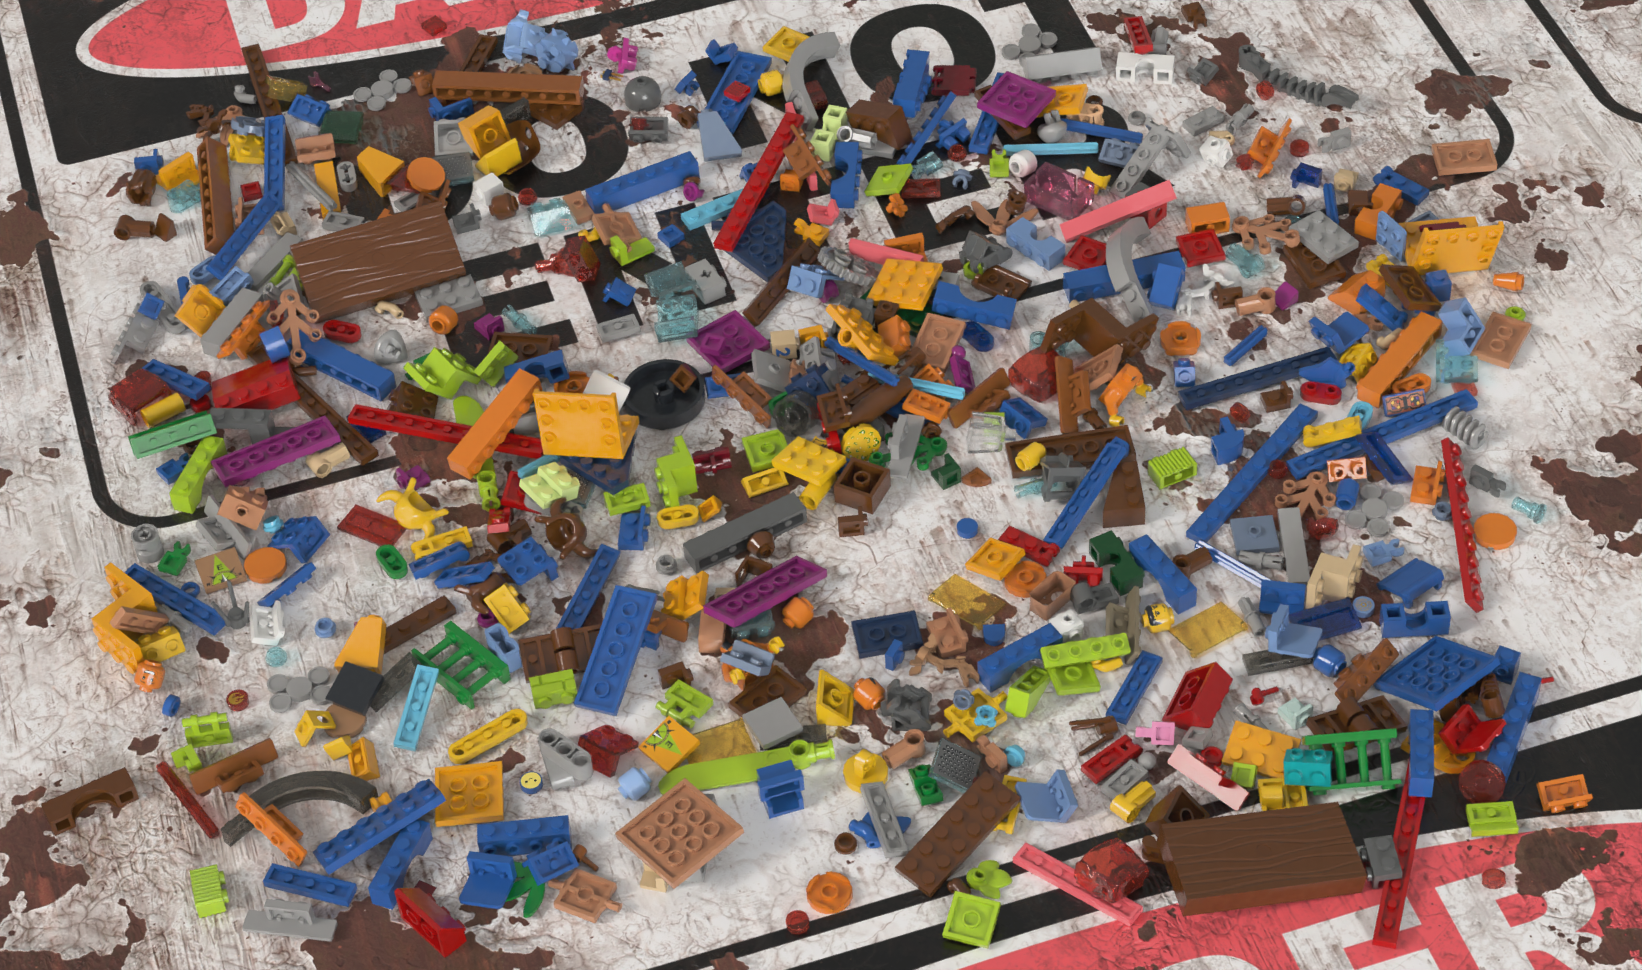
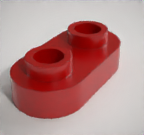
(342, 331)
(1320, 393)

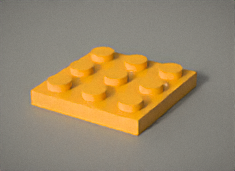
(906, 283)
(471, 793)

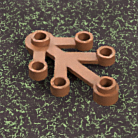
(1243, 225)
(294, 322)
(1315, 482)

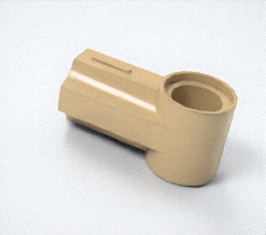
(323, 462)

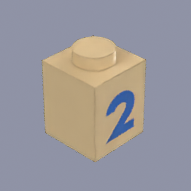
(784, 344)

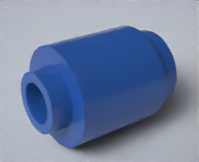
(1347, 493)

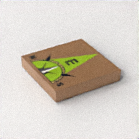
(219, 568)

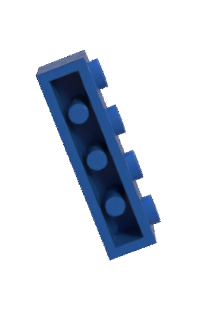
(523, 836)

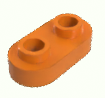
(1412, 382)

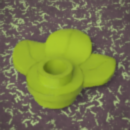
(988, 878)

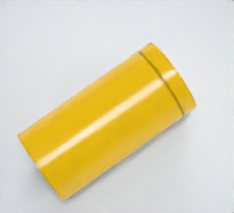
(162, 410)
(813, 494)

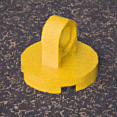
(864, 768)

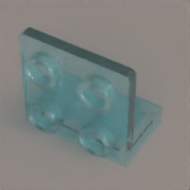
(1454, 368)

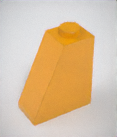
(379, 168)
(365, 645)

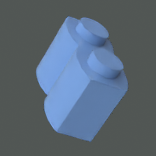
(503, 646)

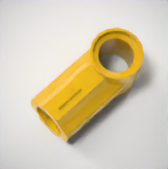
(1129, 805)

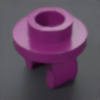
(692, 191)

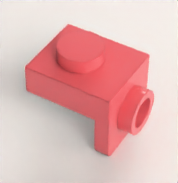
(823, 214)

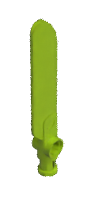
(467, 412)
(743, 767)

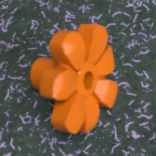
(896, 205)

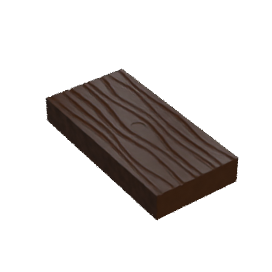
(377, 261)
(1261, 858)

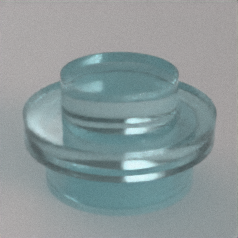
(276, 657)

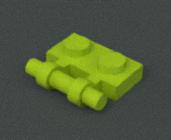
(687, 698)
(207, 735)

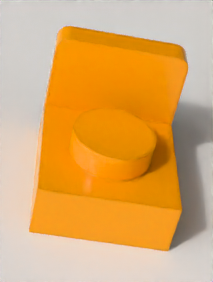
(815, 331)

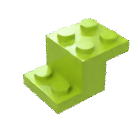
(442, 372)
(676, 474)

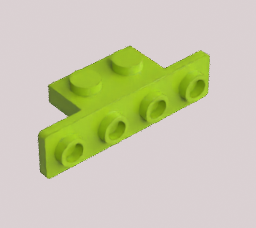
(1085, 650)

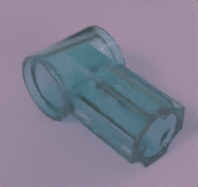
(1246, 262)

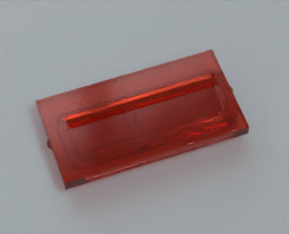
(371, 526)

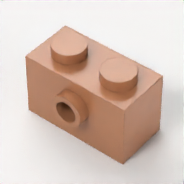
(242, 507)

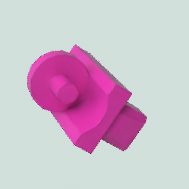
(625, 56)

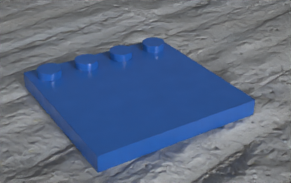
(1436, 673)

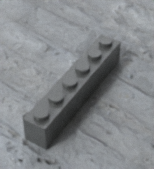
(734, 535)

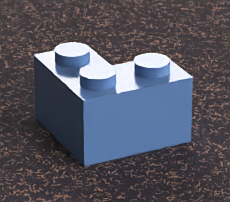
(1462, 325)

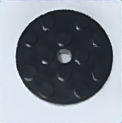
(660, 401)

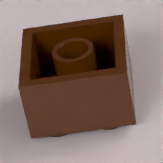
(862, 485)

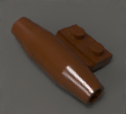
(872, 400)

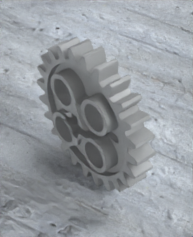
(838, 260)

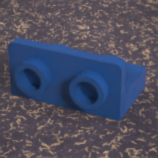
(308, 110)
(1022, 416)
(633, 530)
(1277, 592)
(551, 863)

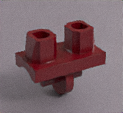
(711, 460)

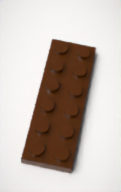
(1083, 445)
(957, 834)

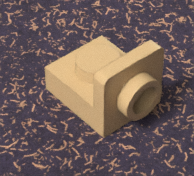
(1345, 180)

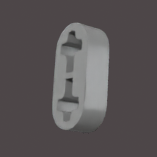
(349, 176)

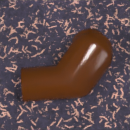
(302, 371)
(958, 885)

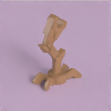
(925, 655)

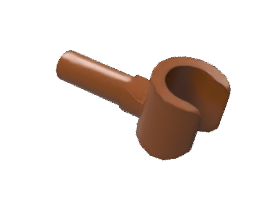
(579, 853)

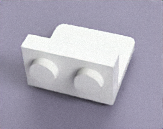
(603, 384)

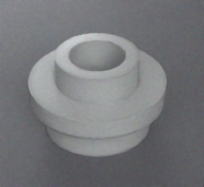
(666, 564)

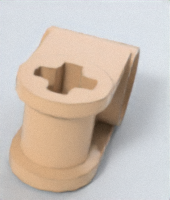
(1089, 114)

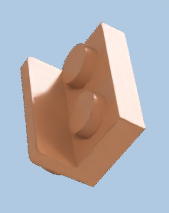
(948, 634)

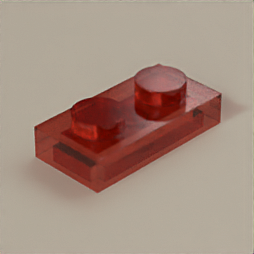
(921, 188)

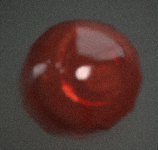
(1321, 528)

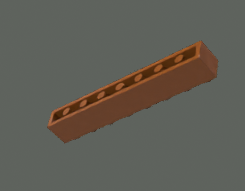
(508, 87)
(215, 194)

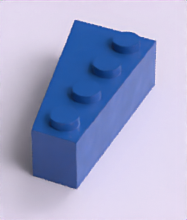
(913, 82)

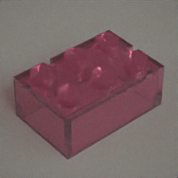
(1055, 191)

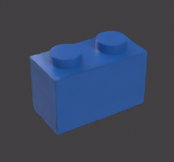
(1165, 286)

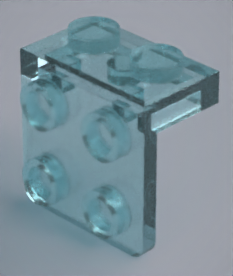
(550, 217)
(667, 280)
(761, 625)

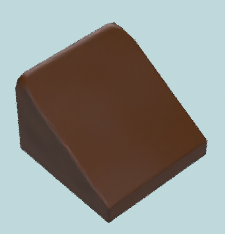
(165, 228)
(683, 377)
(1373, 470)

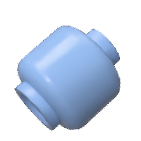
(634, 783)

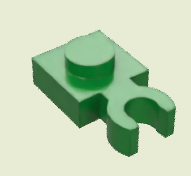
(174, 561)

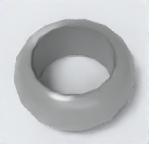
(1136, 121)

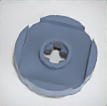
(248, 125)

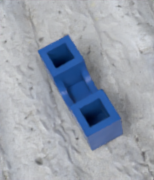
(545, 366)
(1430, 621)

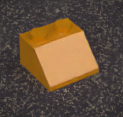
(484, 131)

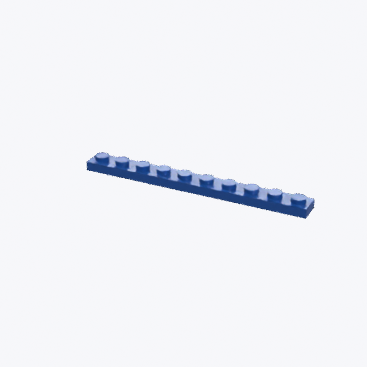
(1389, 431)
(1251, 474)

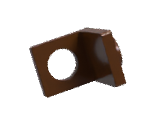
(1357, 200)
(752, 566)

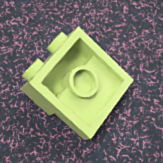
(550, 485)

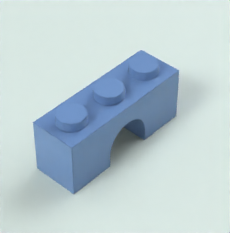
(1023, 237)

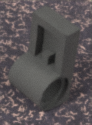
(1091, 598)

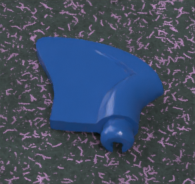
(1328, 372)
(866, 830)

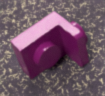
(488, 325)
(403, 478)

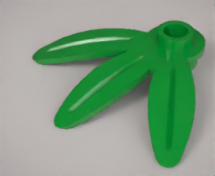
(522, 886)

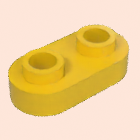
(678, 516)

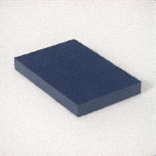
(876, 634)

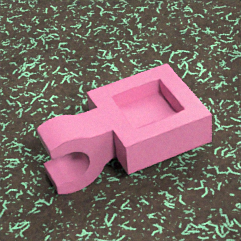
(1161, 732)

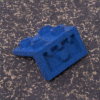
(301, 536)

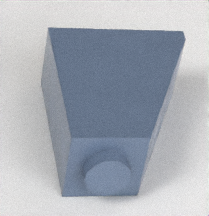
(716, 138)

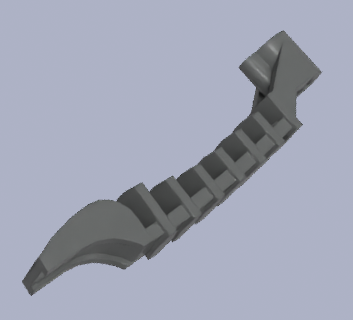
(1252, 61)

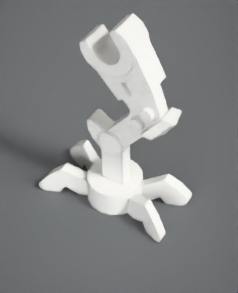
(1187, 294)

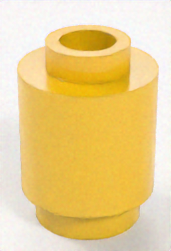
(1030, 456)

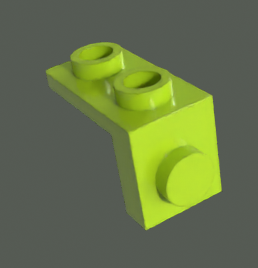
(639, 249)

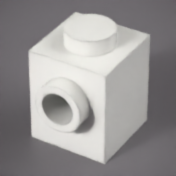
(487, 188)

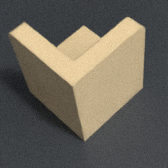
(652, 881)

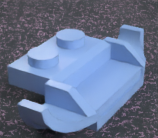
(521, 37)

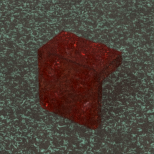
(606, 747)

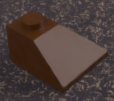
(1175, 807)

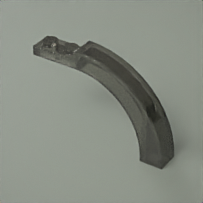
(304, 787)

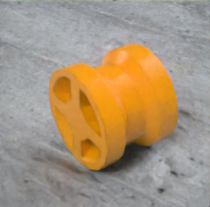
(384, 799)

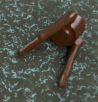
(913, 359)
(1104, 726)

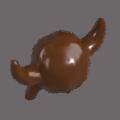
(565, 531)
(478, 591)

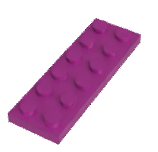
(275, 451)
(765, 591)

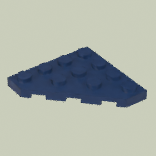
(763, 242)
(606, 473)

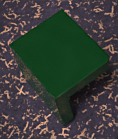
(948, 474)

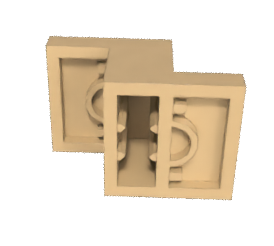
(1334, 577)

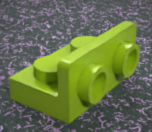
(493, 365)
(627, 500)

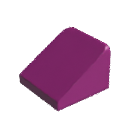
(1286, 296)

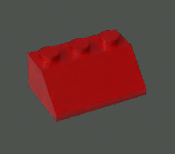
(1198, 697)
(430, 920)

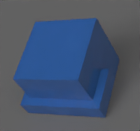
(780, 788)

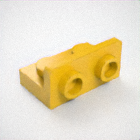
(1362, 357)
(507, 607)

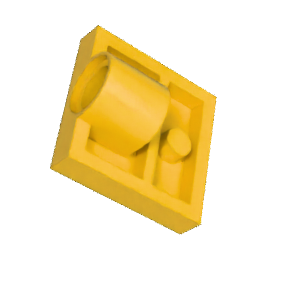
(247, 148)
(1277, 795)

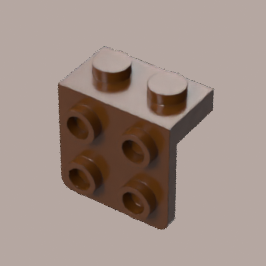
(413, 401)

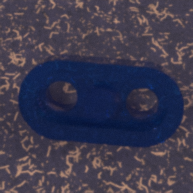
(978, 337)

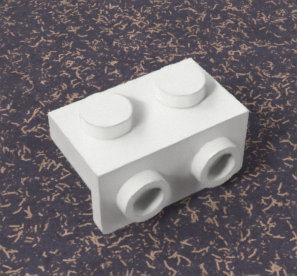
(266, 624)

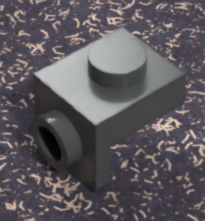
(1203, 72)

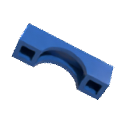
(847, 160)
(952, 302)
(1176, 587)
(999, 667)
(1421, 753)
(410, 842)

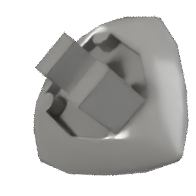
(1053, 129)
(390, 348)

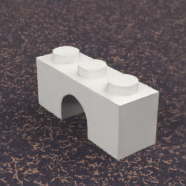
(1157, 65)

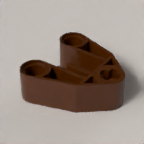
(1490, 696)

